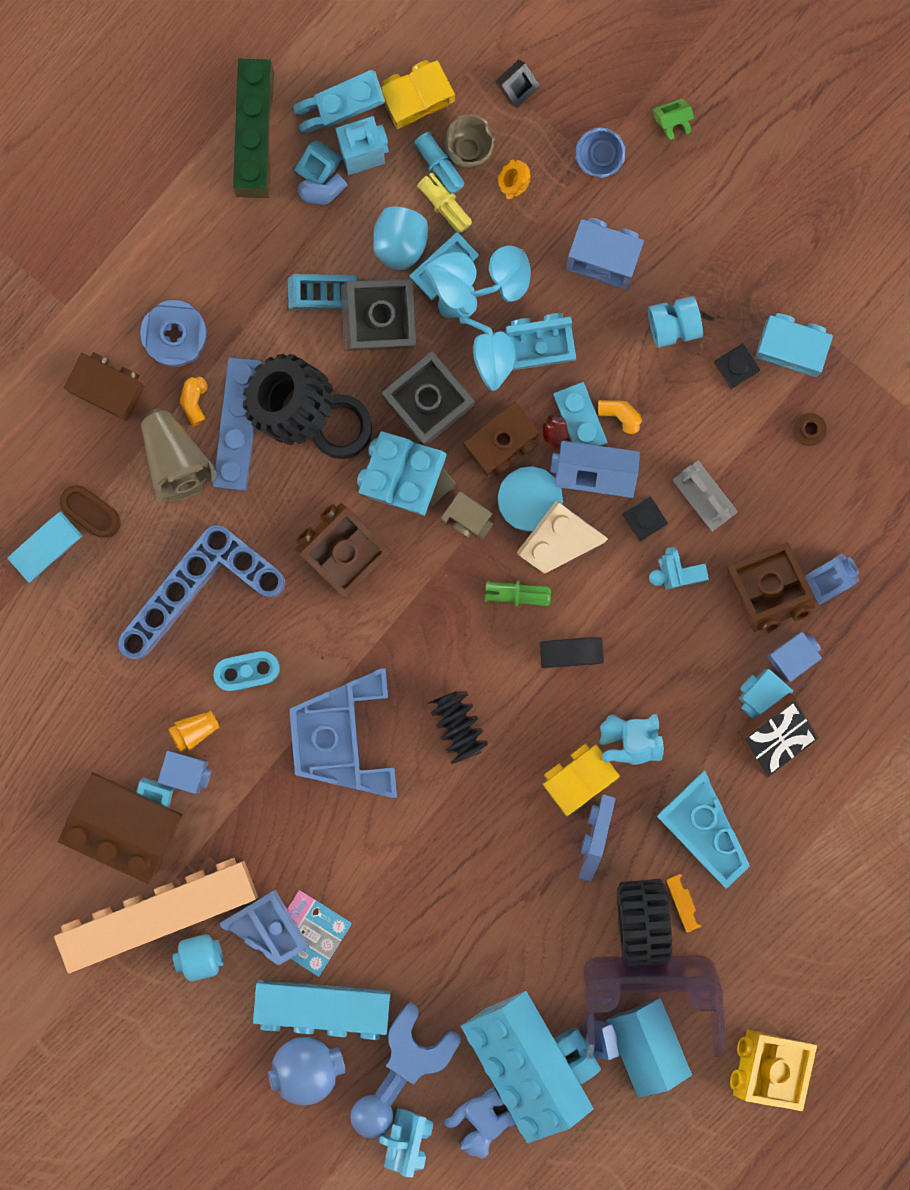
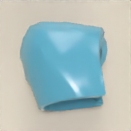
(399, 237)

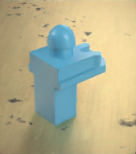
(672, 573)

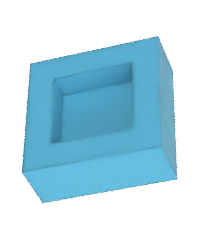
(155, 791)

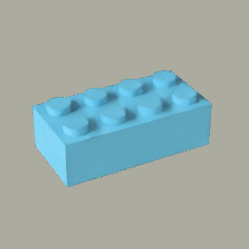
(527, 1067)

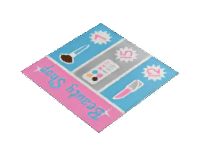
(320, 928)

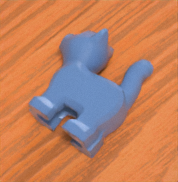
(487, 1123)

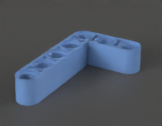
(193, 585)

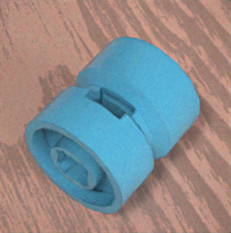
(675, 321)
(574, 1042)

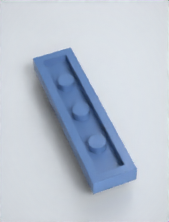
(235, 430)

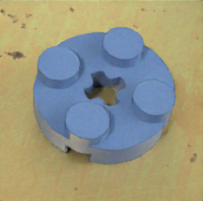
(160, 320)

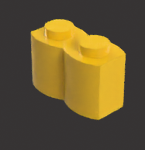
(417, 93)
(579, 779)

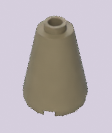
(173, 458)

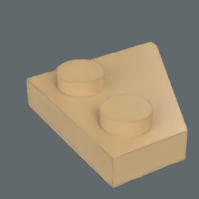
(559, 539)

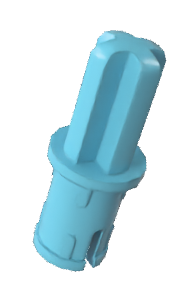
(439, 162)

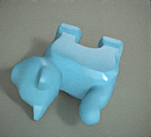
(638, 737)

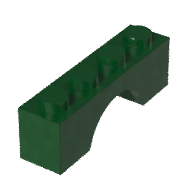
(252, 124)

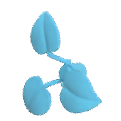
(453, 280)

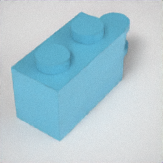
(362, 145)

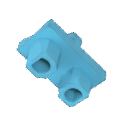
(404, 1142)

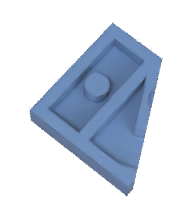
(594, 844)
(268, 928)

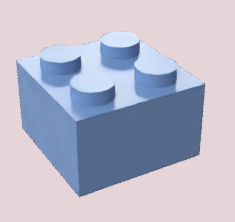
(604, 253)

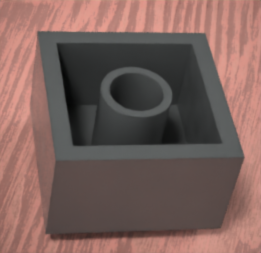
(378, 314)
(428, 399)

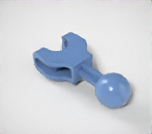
(408, 1061)

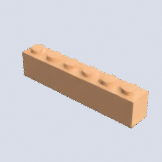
(156, 916)

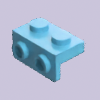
(542, 341)

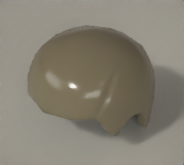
(469, 141)

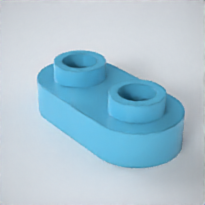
(247, 671)

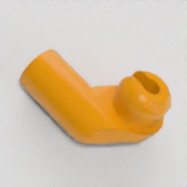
(189, 399)
(623, 411)

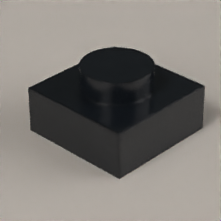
(517, 83)
(737, 366)
(645, 519)

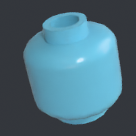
(198, 957)

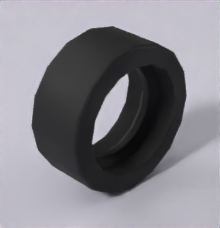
(361, 441)
(571, 652)

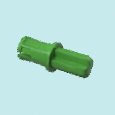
(518, 593)

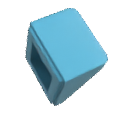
(318, 163)

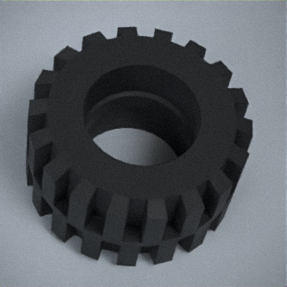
(271, 387)
(644, 922)

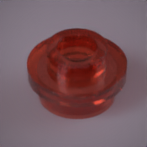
(555, 430)

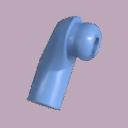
(319, 193)

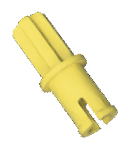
(444, 203)

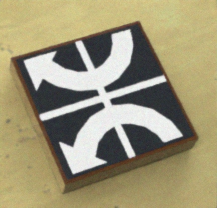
(778, 735)

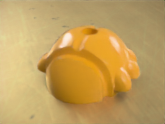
(514, 178)

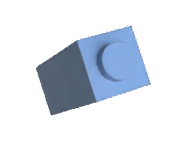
(596, 469)

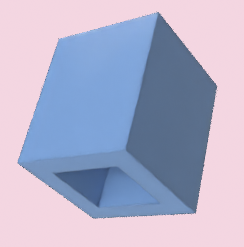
(795, 656)
(184, 772)

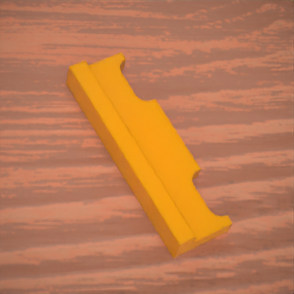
(683, 903)

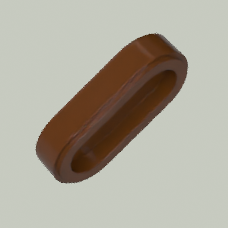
(90, 511)

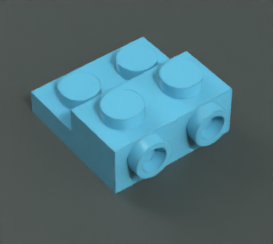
(401, 473)

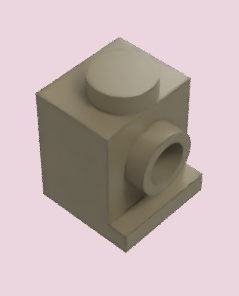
(468, 517)

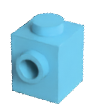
(762, 693)

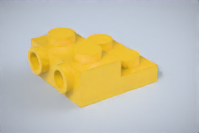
(773, 1070)

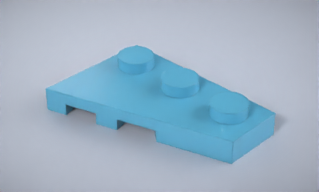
(704, 830)

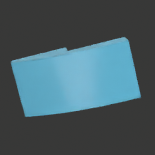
(44, 547)

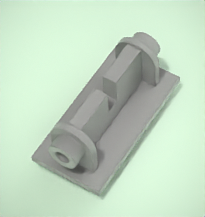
(705, 495)

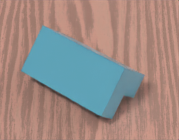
(650, 1048)

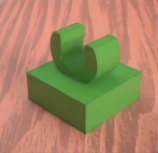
(672, 114)

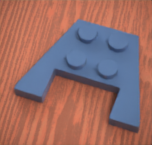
(327, 737)

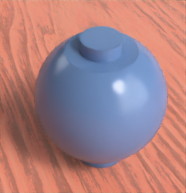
(305, 1070)

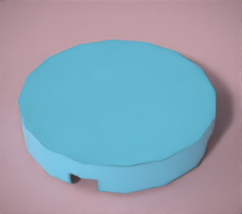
(527, 497)

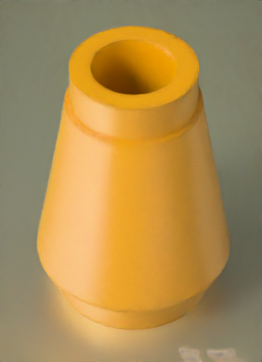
(193, 730)

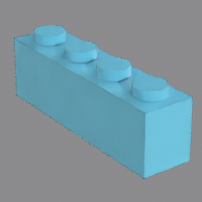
(321, 1007)

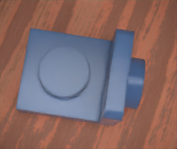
(832, 578)

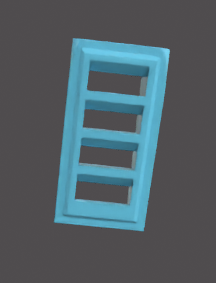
(309, 303)

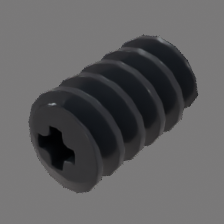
(458, 725)

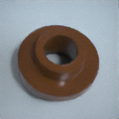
(800, 433)

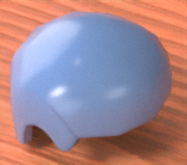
(600, 152)

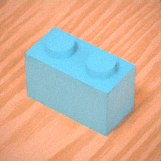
(794, 345)

